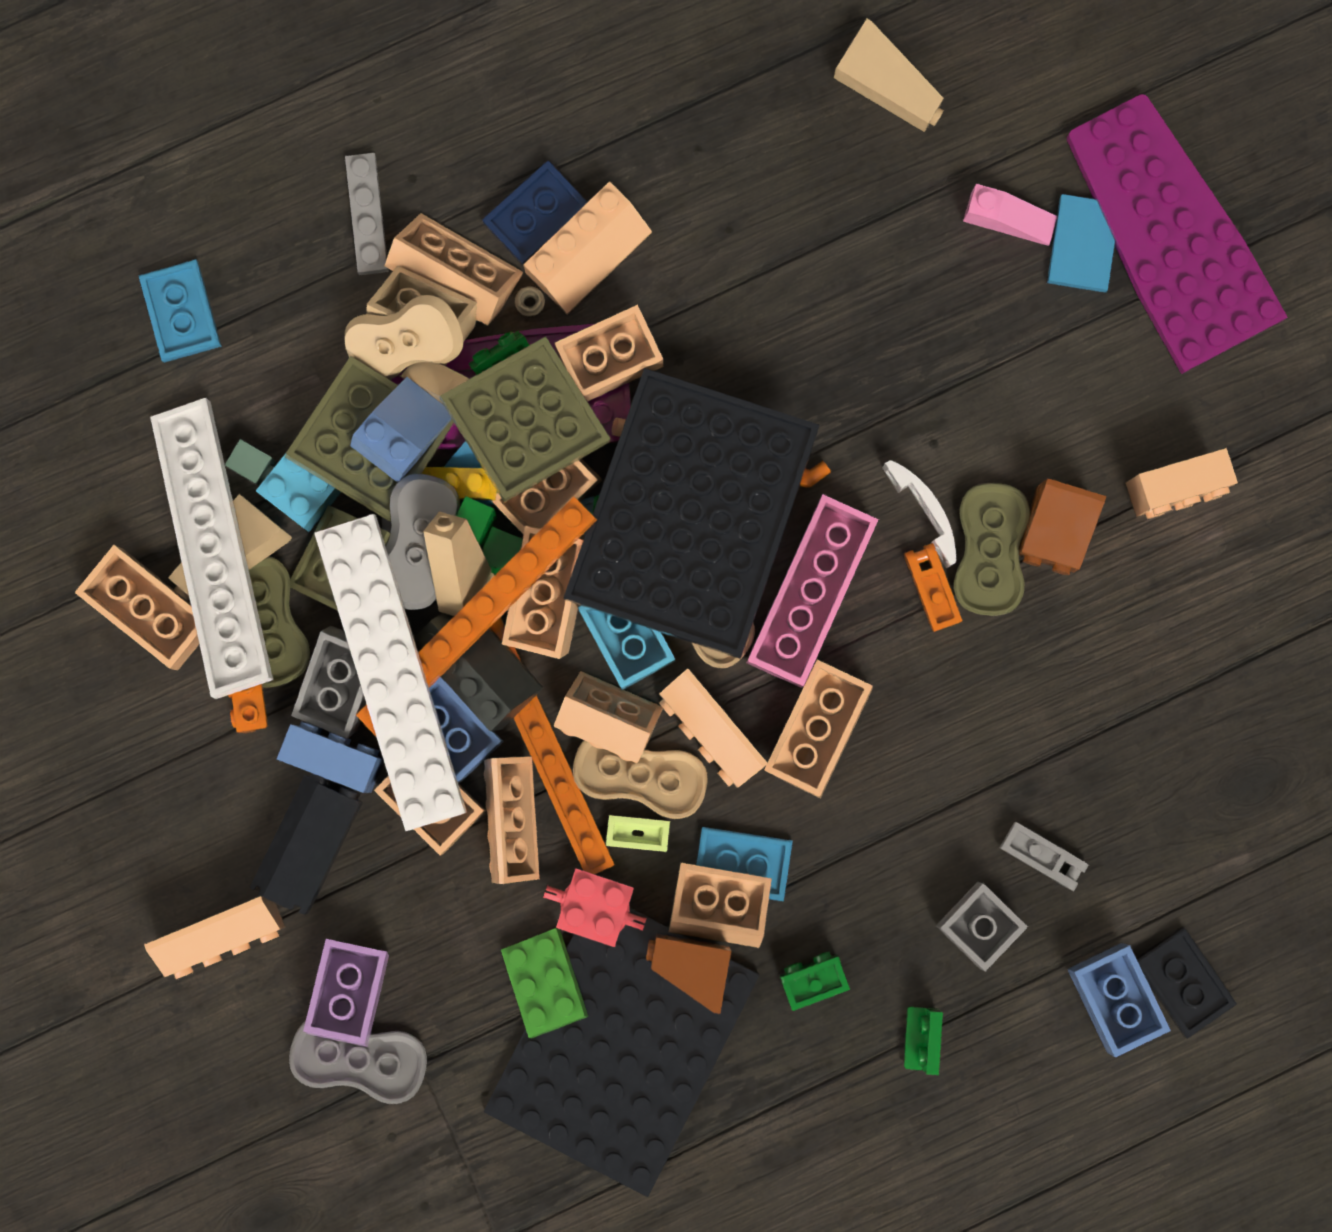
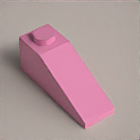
(1009, 215)

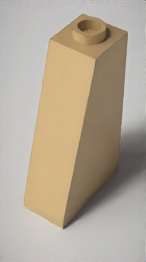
(888, 79)
(258, 535)
(455, 562)

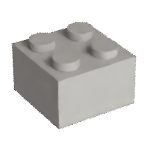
(981, 926)

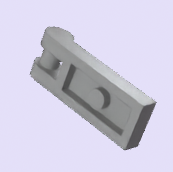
(1043, 855)

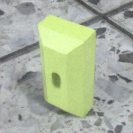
(654, 838)

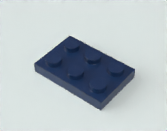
(534, 212)

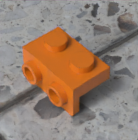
(248, 710)

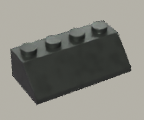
(486, 677)

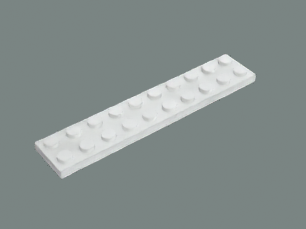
(211, 549)
(390, 672)

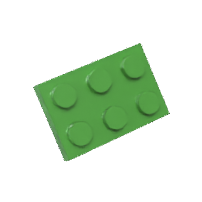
(544, 983)

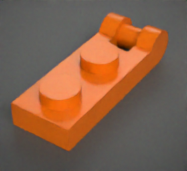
(933, 588)

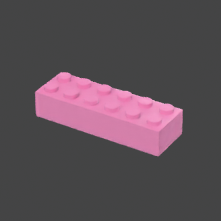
(812, 591)

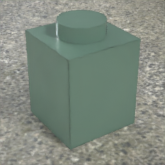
(250, 462)

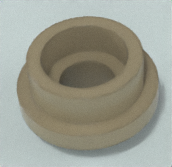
(529, 292)

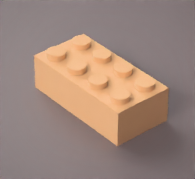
(142, 607)

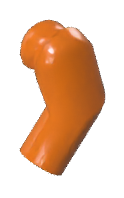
(815, 474)

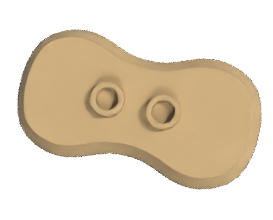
(417, 333)
(665, 781)

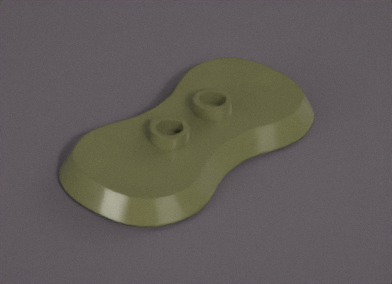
(990, 571)
(284, 641)

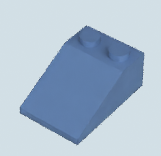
(400, 429)

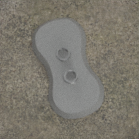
(412, 508)
(386, 1069)

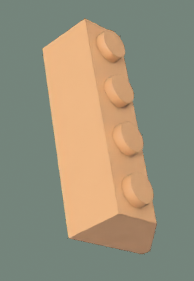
(587, 248)
(454, 264)
(541, 617)
(712, 728)
(818, 728)
(511, 819)
(215, 936)

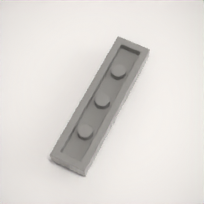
(366, 213)

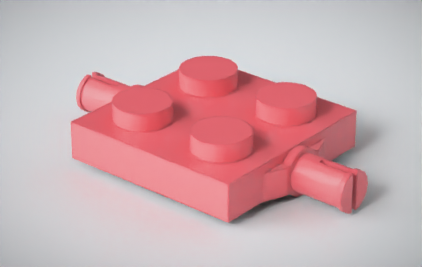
(595, 907)

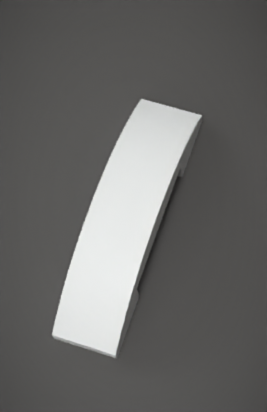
(903, 478)

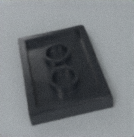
(1185, 982)

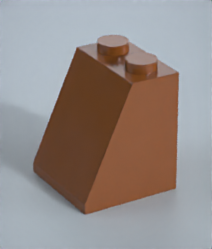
(1060, 526)
(692, 966)

